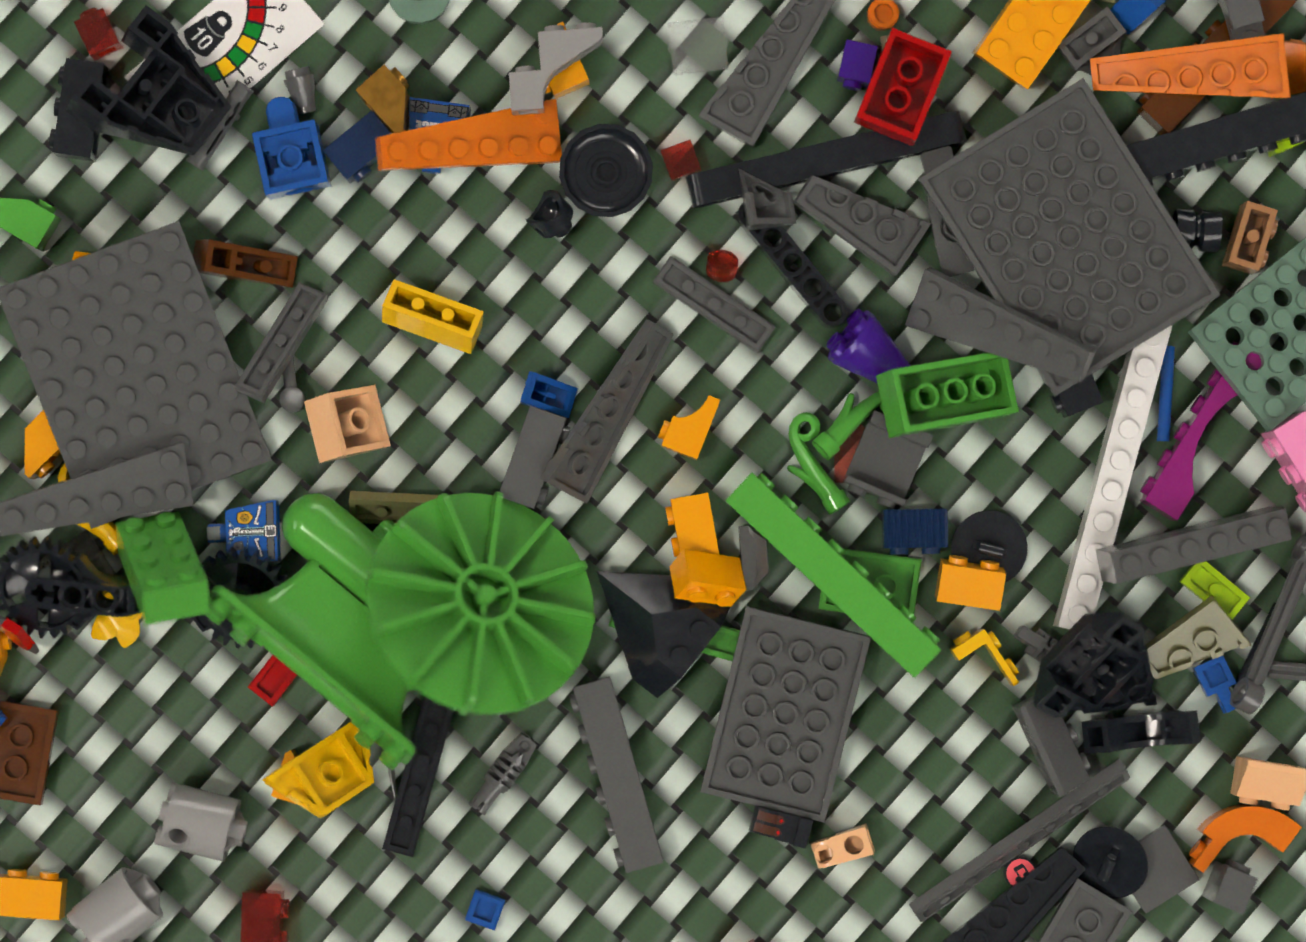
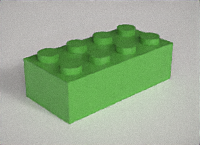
(946, 394)
(162, 567)

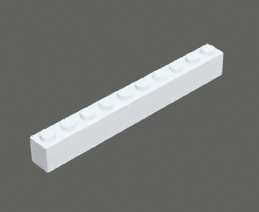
(1111, 478)

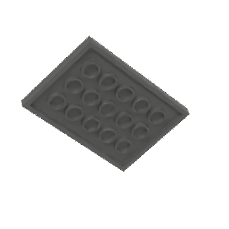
(785, 713)

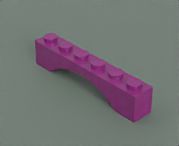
(1173, 483)

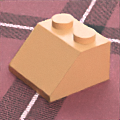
(347, 423)
(1268, 781)

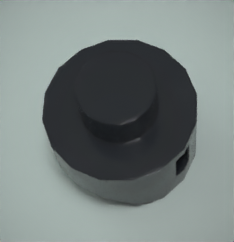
(551, 216)

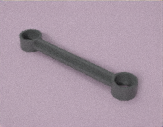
(1249, 690)

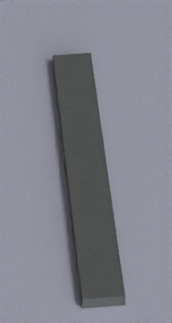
(1020, 840)

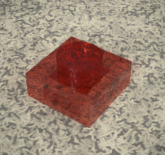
(680, 160)

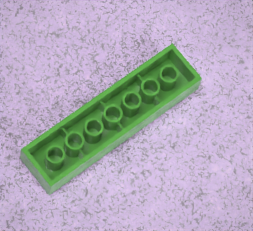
(833, 575)

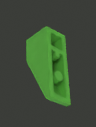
(29, 220)

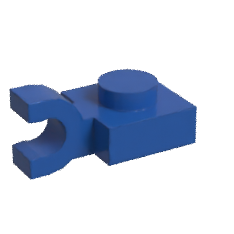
(1215, 679)

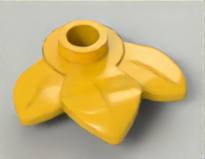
(124, 628)

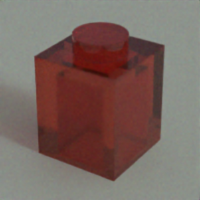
(98, 33)

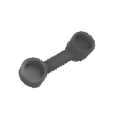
(291, 397)

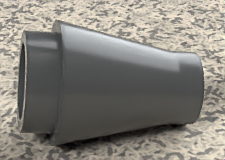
(301, 89)

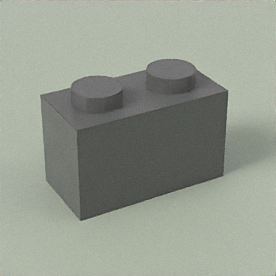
(1230, 885)

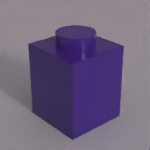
(856, 65)

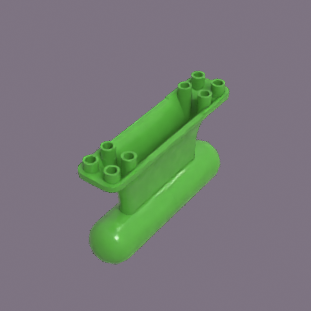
(322, 623)

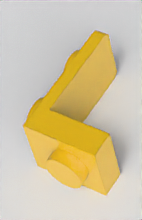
(967, 643)

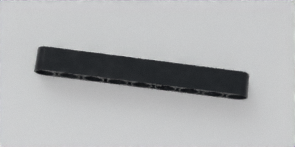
(824, 160)

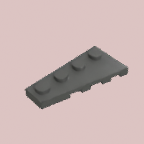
(873, 229)

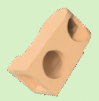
(843, 847)

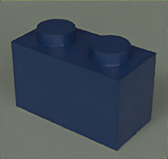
(356, 148)

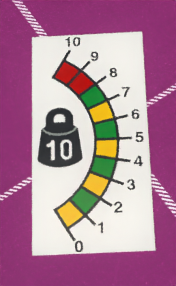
(245, 38)

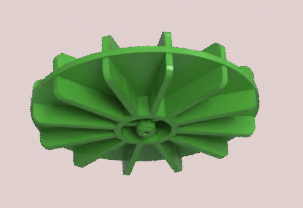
(479, 603)

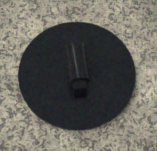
(991, 537)
(1112, 861)

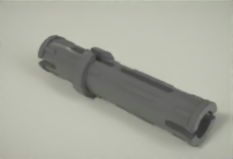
(237, 99)

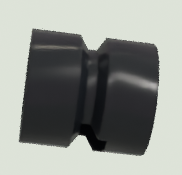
(1201, 229)

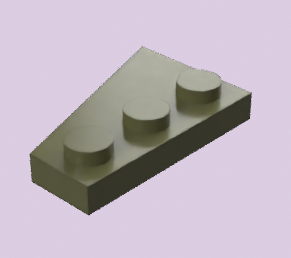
(1194, 637)

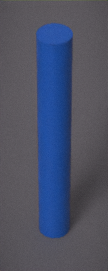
(1165, 395)

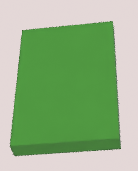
(894, 573)

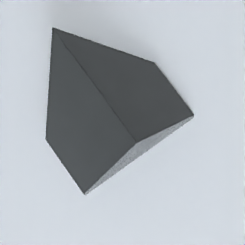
(765, 204)

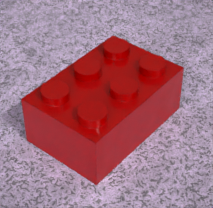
(902, 87)

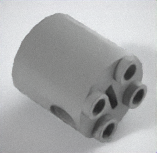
(200, 822)
(118, 908)

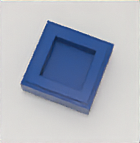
(485, 909)

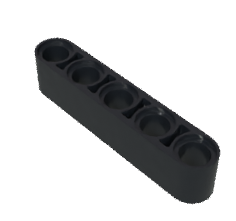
(797, 279)

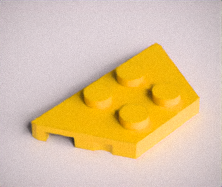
(325, 773)

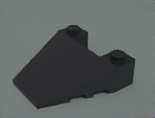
(165, 100)

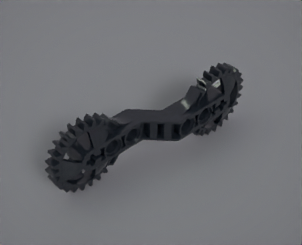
(51, 586)

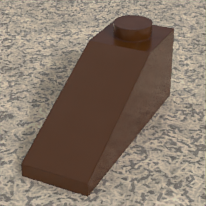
(244, 263)

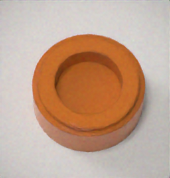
(883, 14)

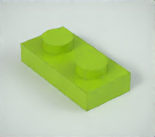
(1206, 581)

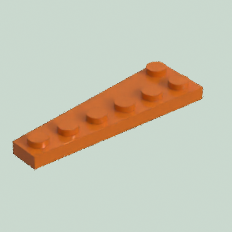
(1215, 69)
(475, 141)

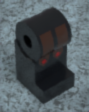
(781, 826)

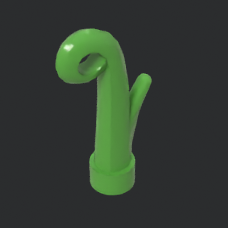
(845, 424)
(812, 471)

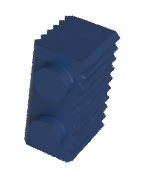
(915, 529)

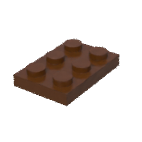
(25, 751)

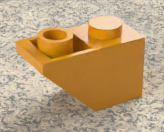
(40, 448)

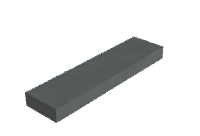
(713, 304)
(281, 342)

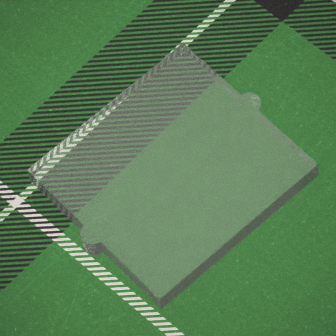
(698, 45)

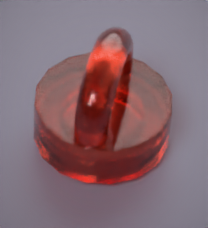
(721, 265)

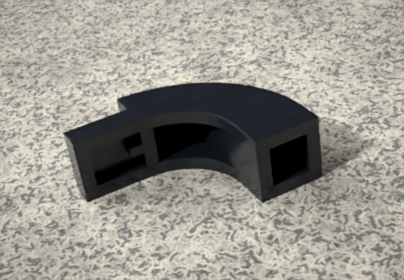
(1141, 730)

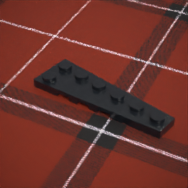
(1022, 904)

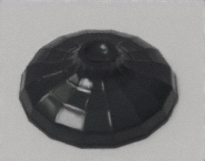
(606, 170)

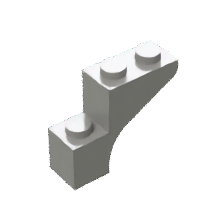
(557, 52)

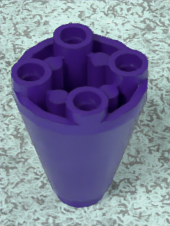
(865, 347)

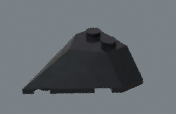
(655, 629)
(1096, 667)

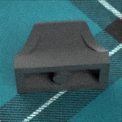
(1094, 39)
(753, 556)

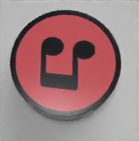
(1017, 869)

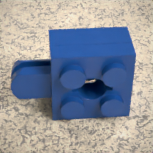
(290, 152)

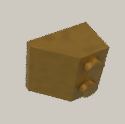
(388, 98)

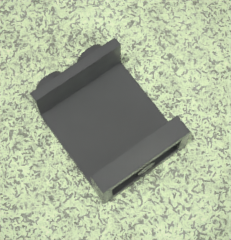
(885, 464)

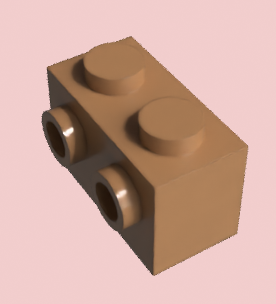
(1250, 238)

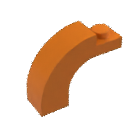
(1237, 821)

